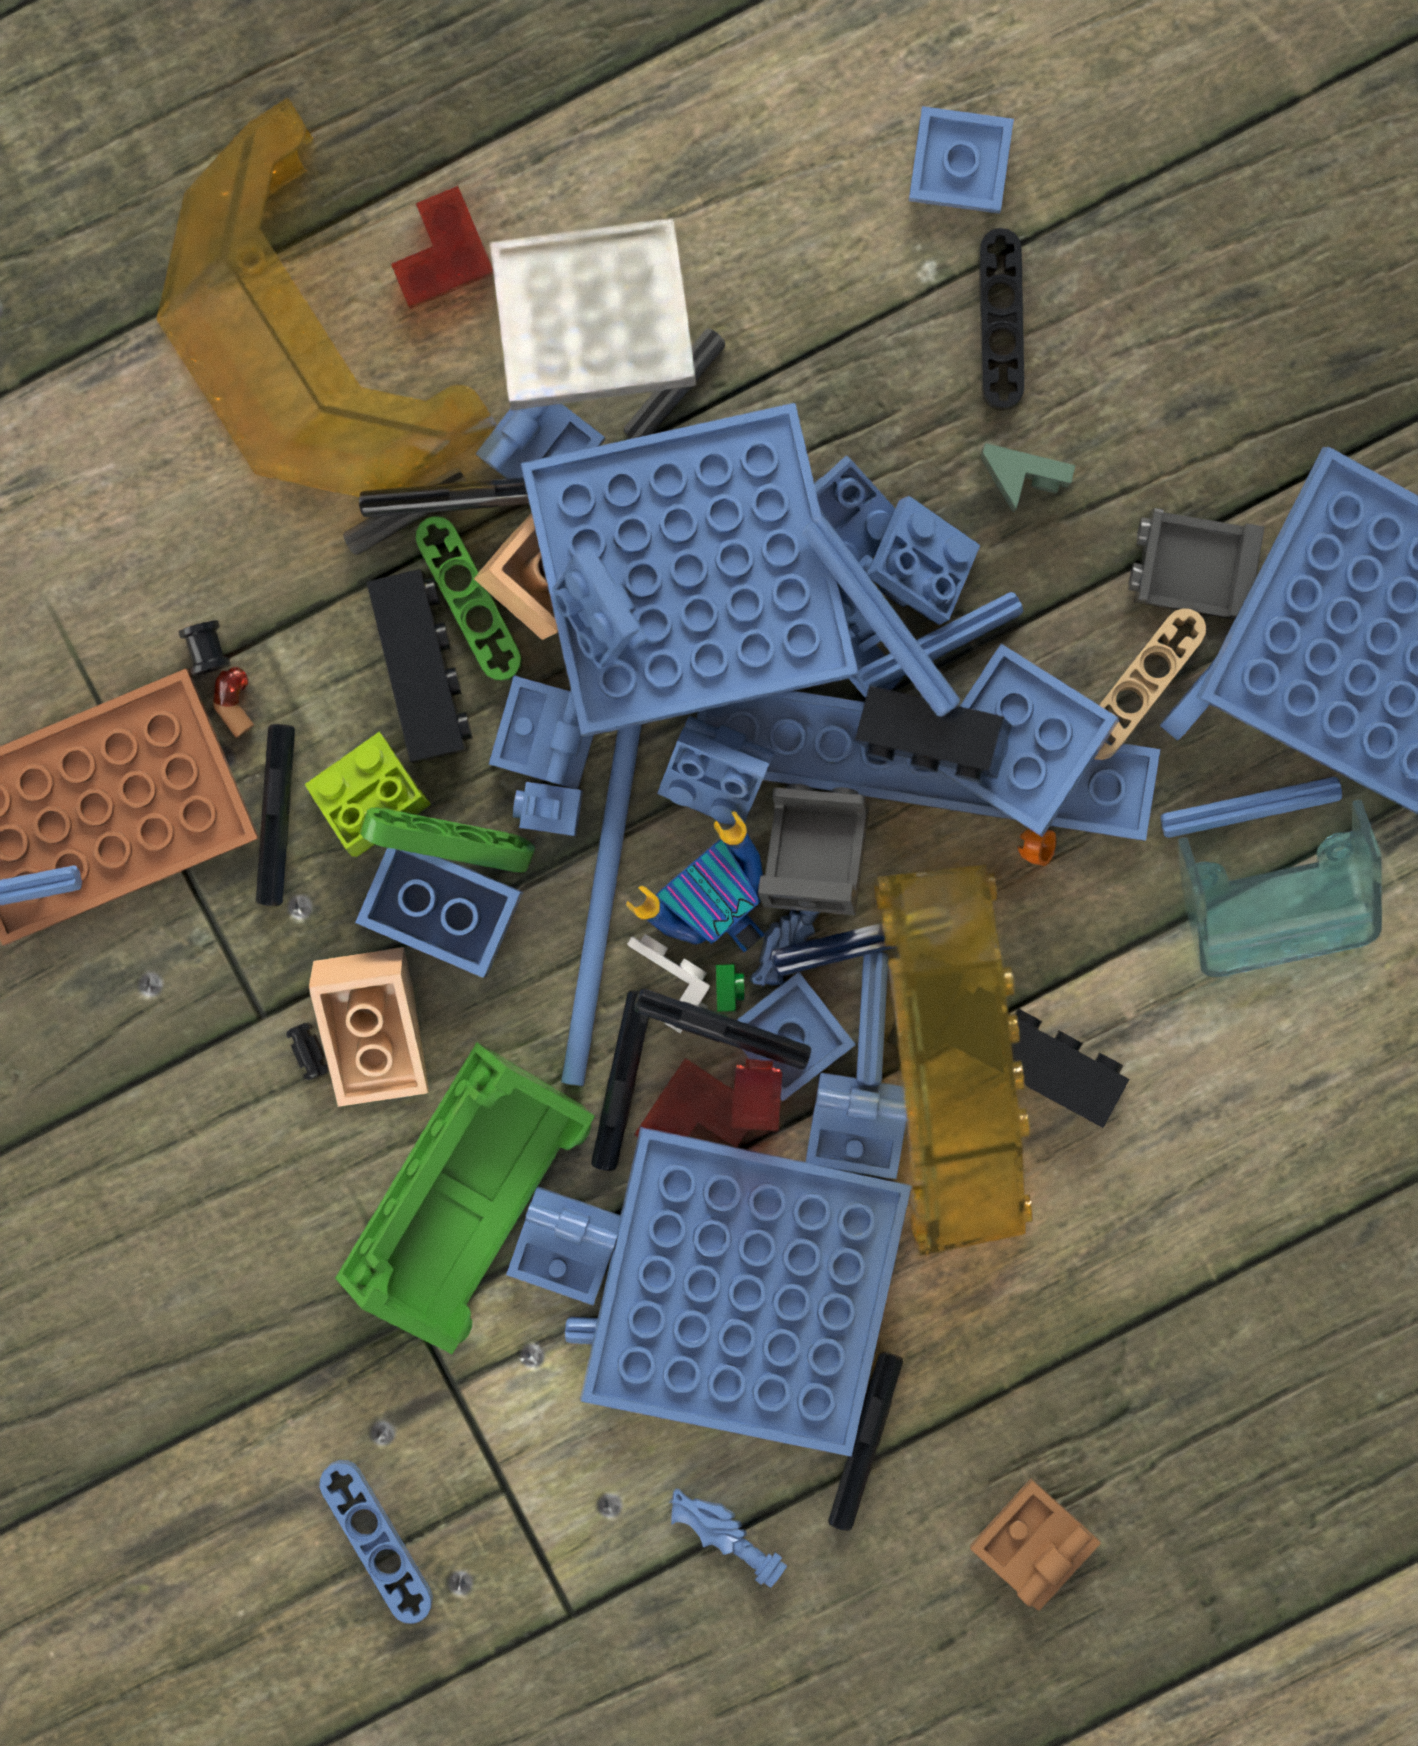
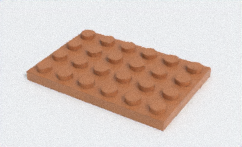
(121, 796)

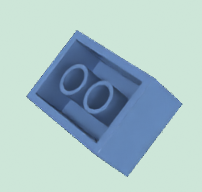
(440, 909)

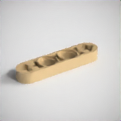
(1146, 686)

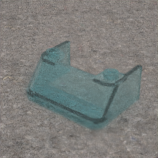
(1289, 910)

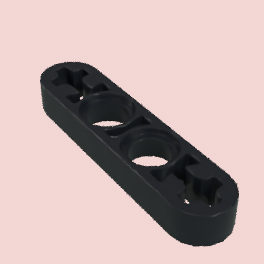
(1001, 319)

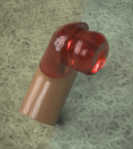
(226, 700)

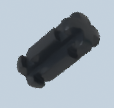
(307, 1051)

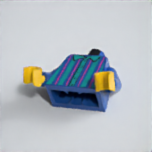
(711, 893)

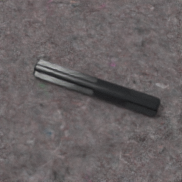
(443, 497)
(275, 814)
(721, 1028)
(620, 1087)
(868, 1437)

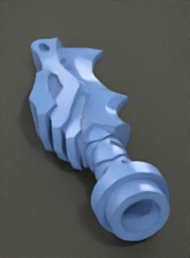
(789, 931)
(717, 1528)

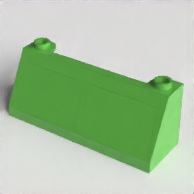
(460, 1197)

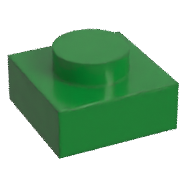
(728, 987)

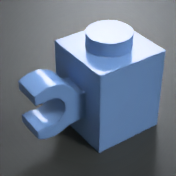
(548, 808)

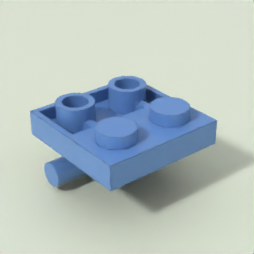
(535, 435)
(854, 508)
(921, 561)
(597, 609)
(541, 734)
(715, 771)
(857, 1126)
(564, 1245)

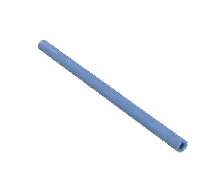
(601, 905)

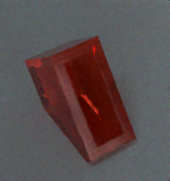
(757, 1095)

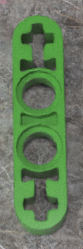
(466, 600)
(447, 840)

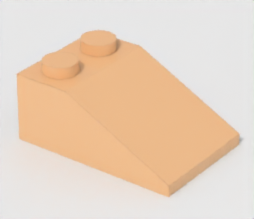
(519, 580)
(369, 1026)

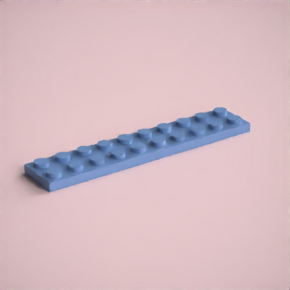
(819, 749)

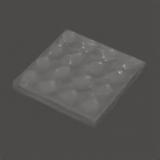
(592, 314)

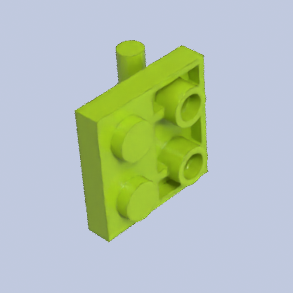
(360, 781)

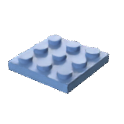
(1049, 741)

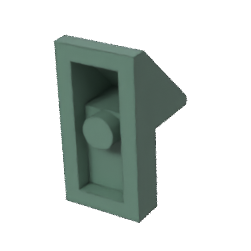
(1011, 467)

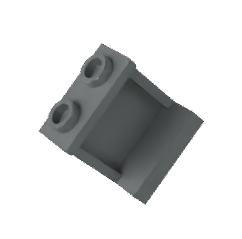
(1195, 564)
(815, 850)

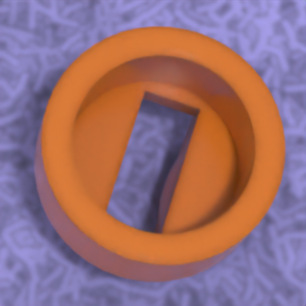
(1036, 848)

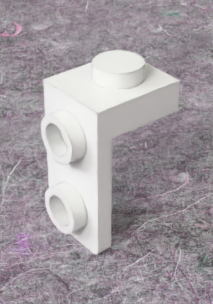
(686, 970)

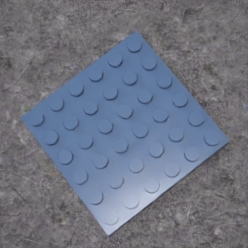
(712, 557)
(1333, 632)
(745, 1292)

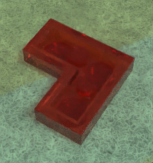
(453, 259)
(691, 1099)

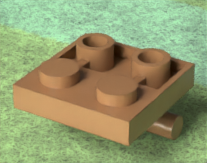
(1034, 1544)

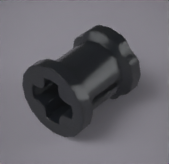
(204, 648)

